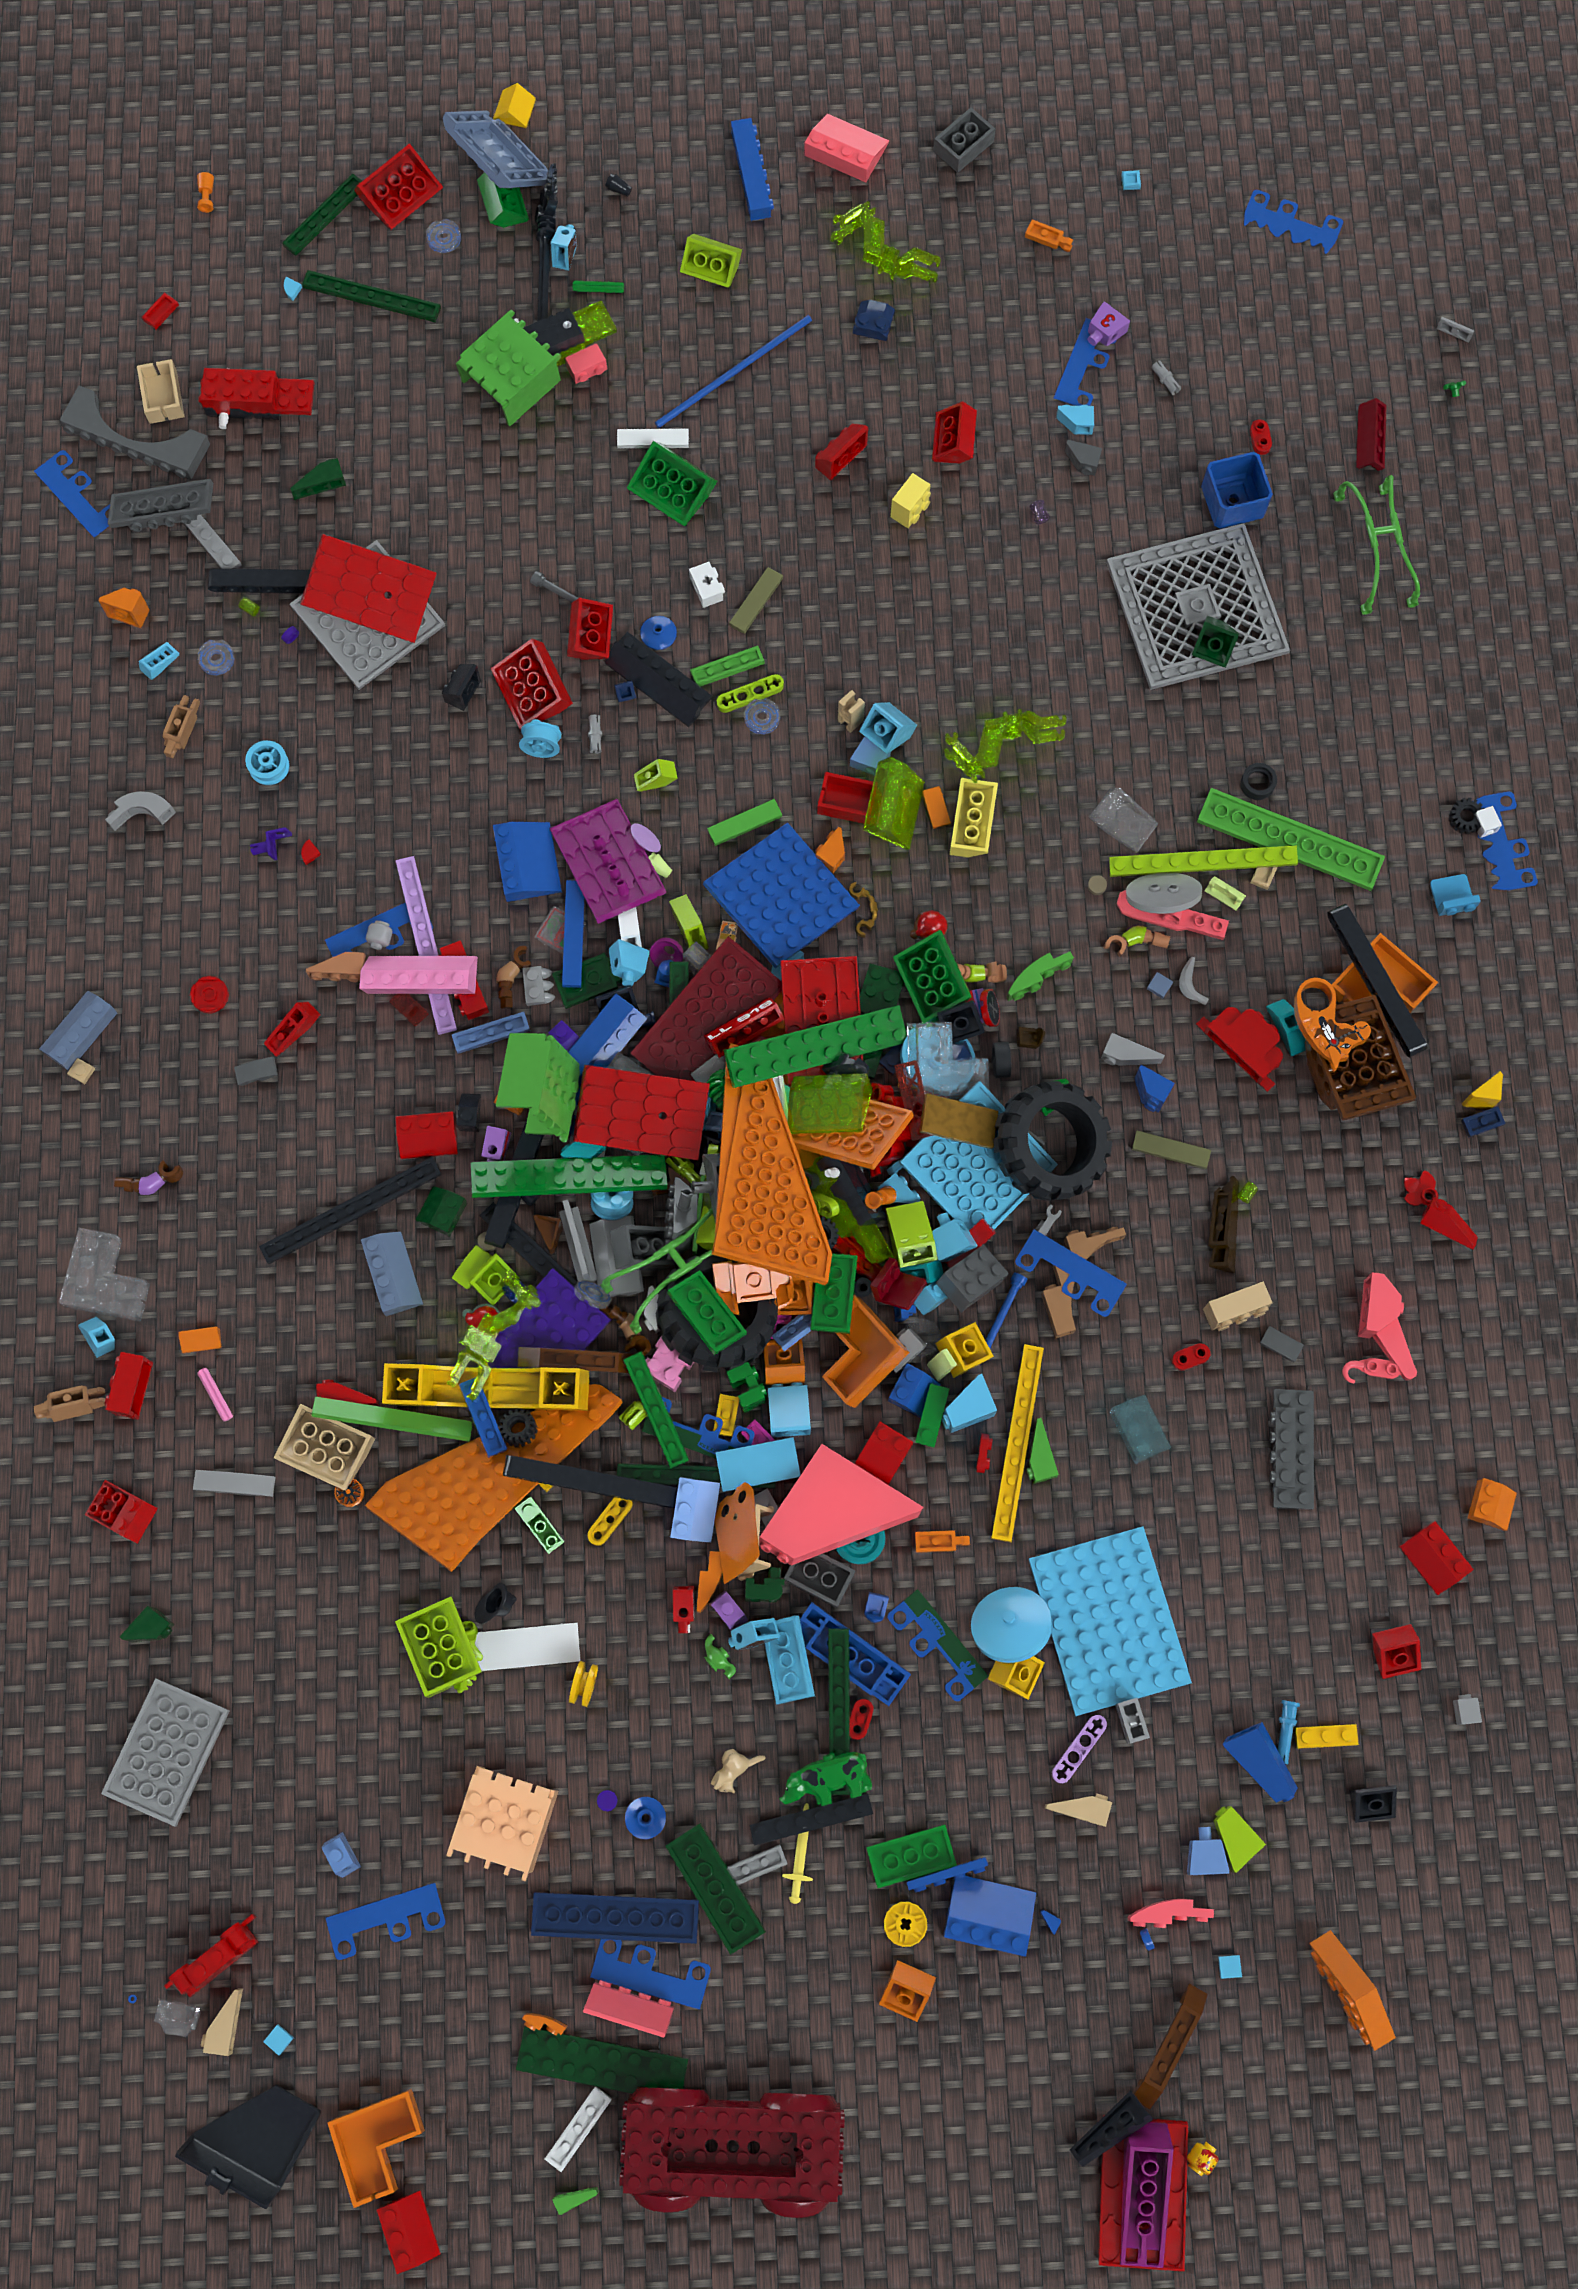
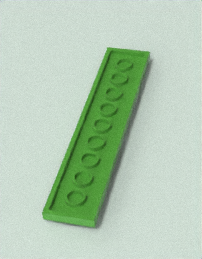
(1270, 829)

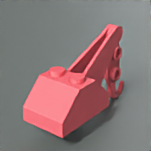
(1379, 1319)

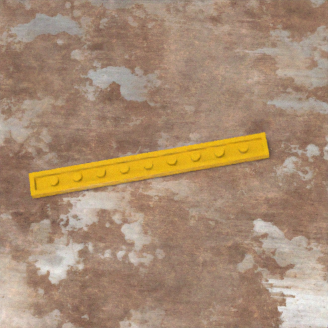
(1017, 1443)

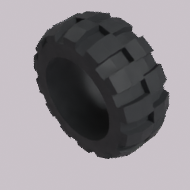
(1089, 1132)
(681, 1336)

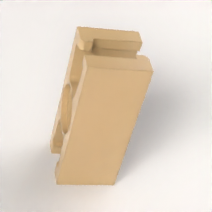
(851, 711)

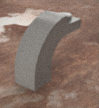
(139, 803)

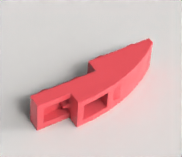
(1162, 1912)

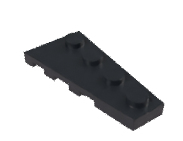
(1114, 2127)

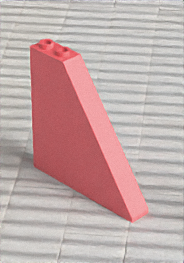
(831, 1508)

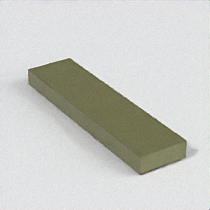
(756, 600)
(1171, 1150)

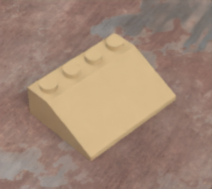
(324, 1448)

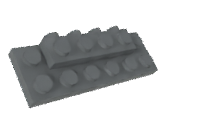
(161, 505)
(1292, 1449)

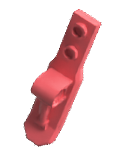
(1177, 921)

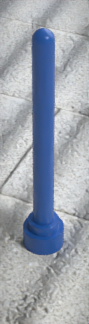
(1017, 1282)

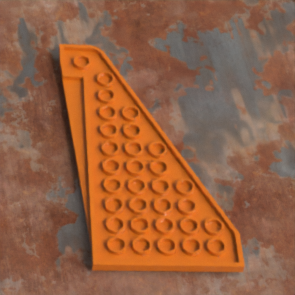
(763, 1193)
(463, 1493)

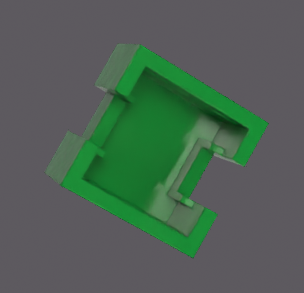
(747, 1375)

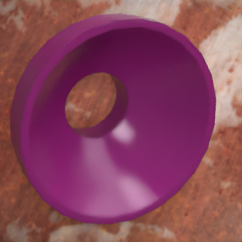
(658, 952)

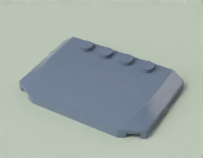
(495, 149)

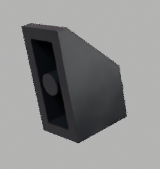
(469, 1112)

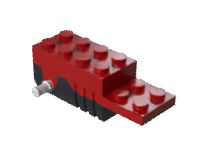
(253, 394)

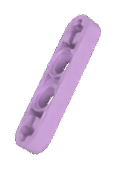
(1077, 1747)

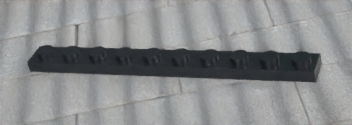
(350, 1210)

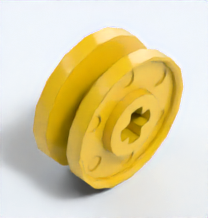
(583, 1683)
(917, 1928)

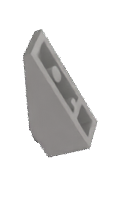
(1126, 1052)

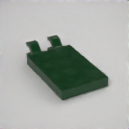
(596, 981)

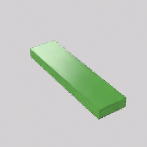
(727, 666)
(744, 822)

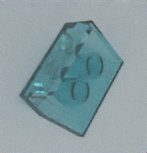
(1140, 1429)

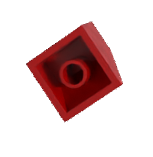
(1397, 1651)

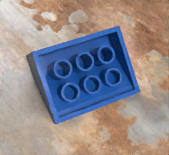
(527, 859)
(990, 1915)

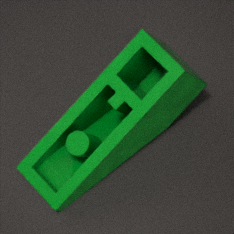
(932, 1415)

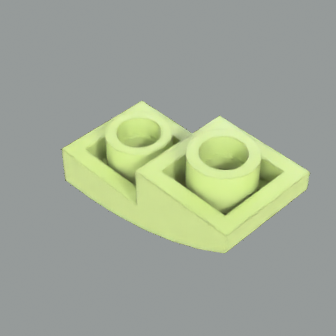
(941, 1364)

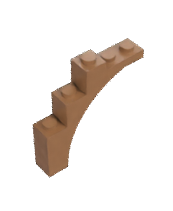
(1055, 1301)

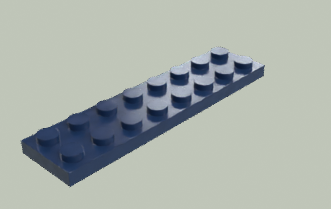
(615, 1917)

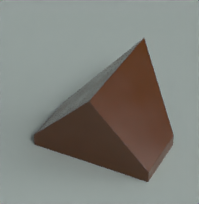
(550, 1230)

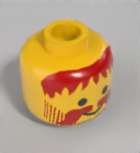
(1202, 2158)

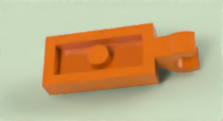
(1048, 236)
(939, 1541)

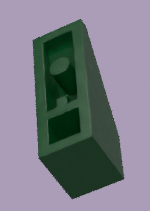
(320, 479)

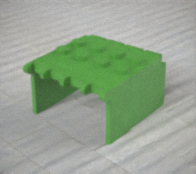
(510, 366)
(540, 1077)

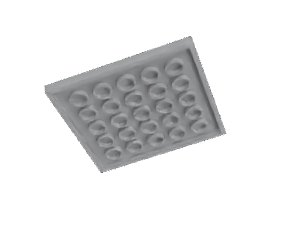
(358, 649)

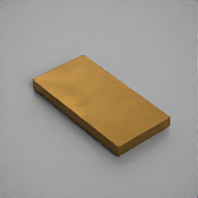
(958, 1121)

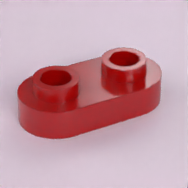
(1260, 435)
(1191, 1356)
(984, 1445)
(860, 1719)

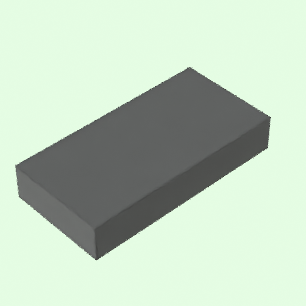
(1281, 1344)

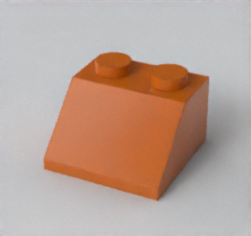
(125, 606)
(784, 1366)
(1492, 1504)
(907, 1991)

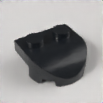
(846, 1065)

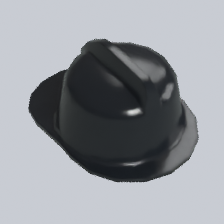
(494, 1604)

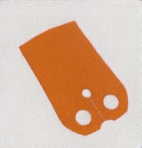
(737, 1538)

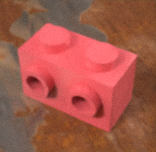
(586, 363)

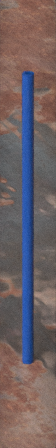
(726, 376)

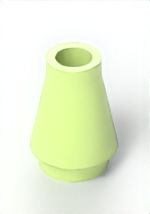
(660, 865)

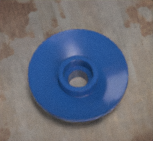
(658, 640)
(634, 1820)

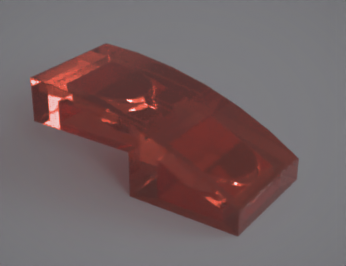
(409, 1008)

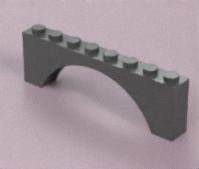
(177, 455)

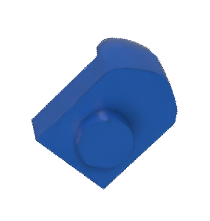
(663, 973)
(875, 1607)

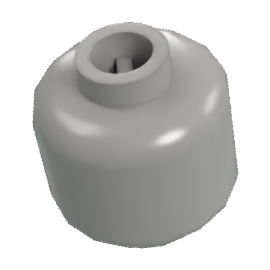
(379, 935)

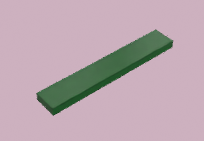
(656, 1409)

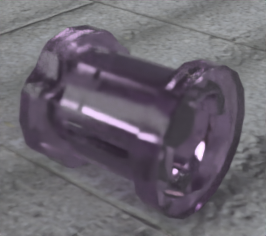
(1039, 511)

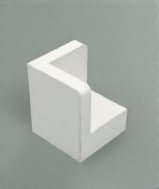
(1489, 821)

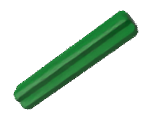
(598, 286)

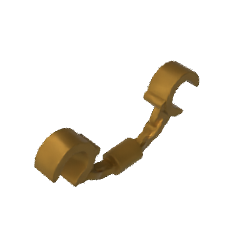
(873, 908)

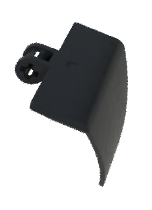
(252, 2145)

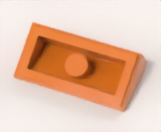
(200, 1339)

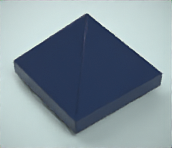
(625, 691)
(961, 1050)

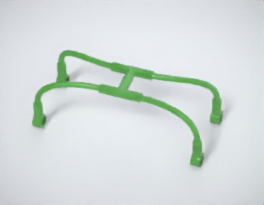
(1385, 488)
(668, 1248)

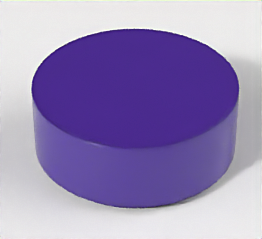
(290, 635)
(607, 1800)

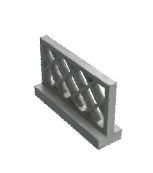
(577, 1243)

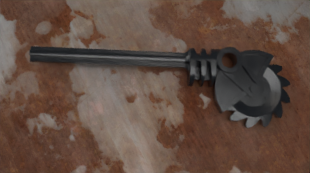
(545, 232)

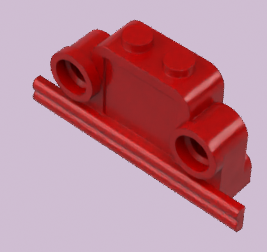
(1247, 1041)
(885, 1094)
(215, 1960)

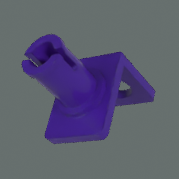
(270, 845)

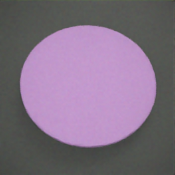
(645, 838)

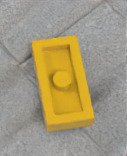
(727, 1411)

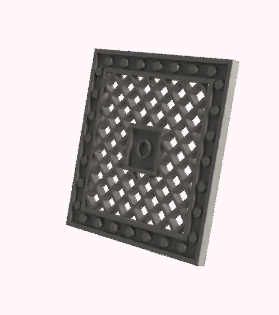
(1196, 603)

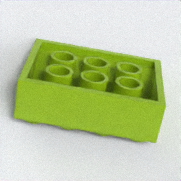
(438, 1647)

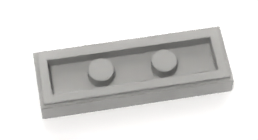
(758, 1864)

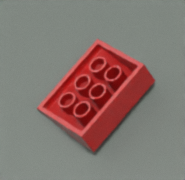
(398, 187)
(531, 683)

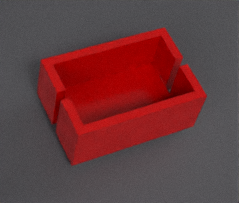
(844, 797)
(128, 1385)

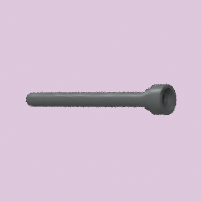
(539, 580)

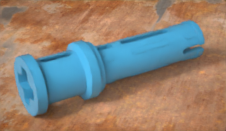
(1287, 1721)

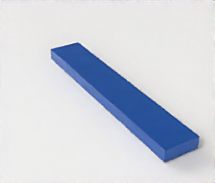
(573, 936)

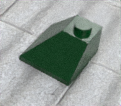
(1215, 642)
(148, 1626)

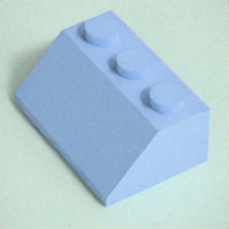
(695, 1510)

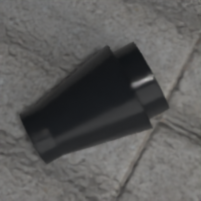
(618, 185)
(858, 1285)

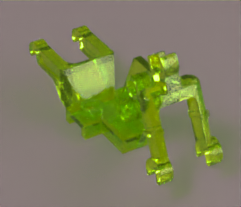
(878, 253)
(992, 737)
(481, 1341)

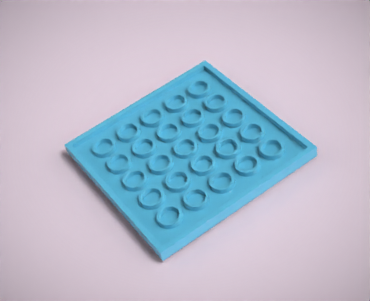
(967, 1176)

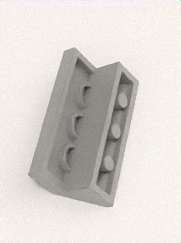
(604, 1258)

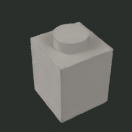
(1467, 1710)

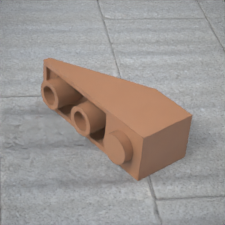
(343, 966)

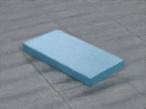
(758, 1464)
(789, 1662)

